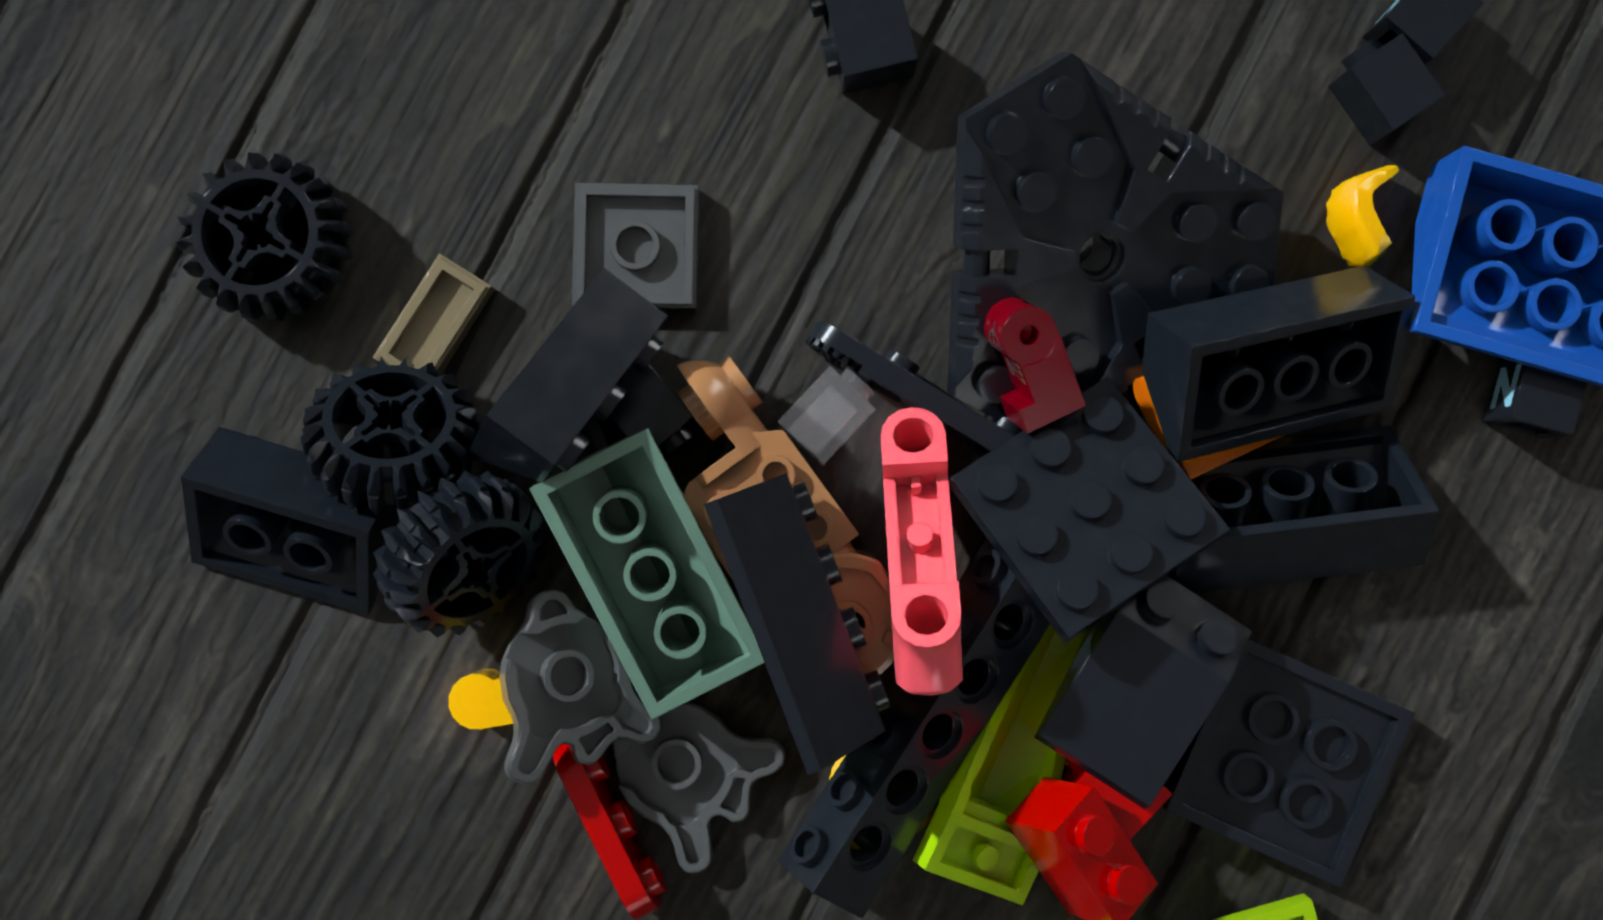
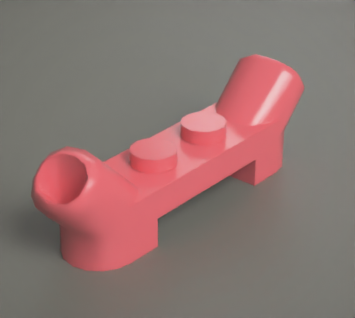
(921, 554)

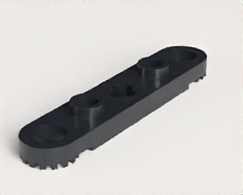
(897, 379)

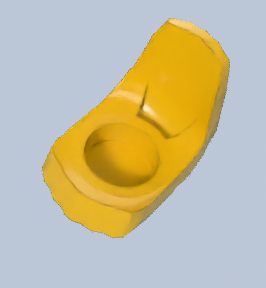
(1354, 220)

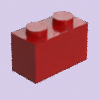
(1081, 851)

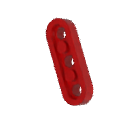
(612, 833)

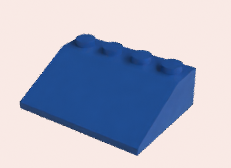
(1511, 263)

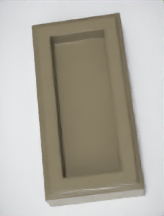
(436, 317)

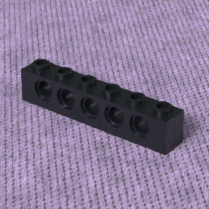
(896, 778)

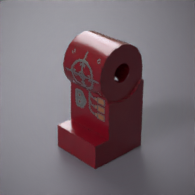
(1036, 364)

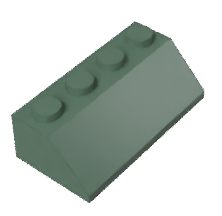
(648, 572)

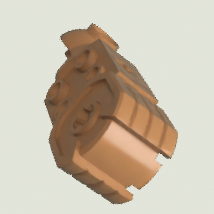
(725, 403)

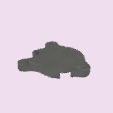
(566, 689)
(692, 774)

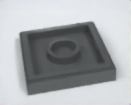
(640, 236)

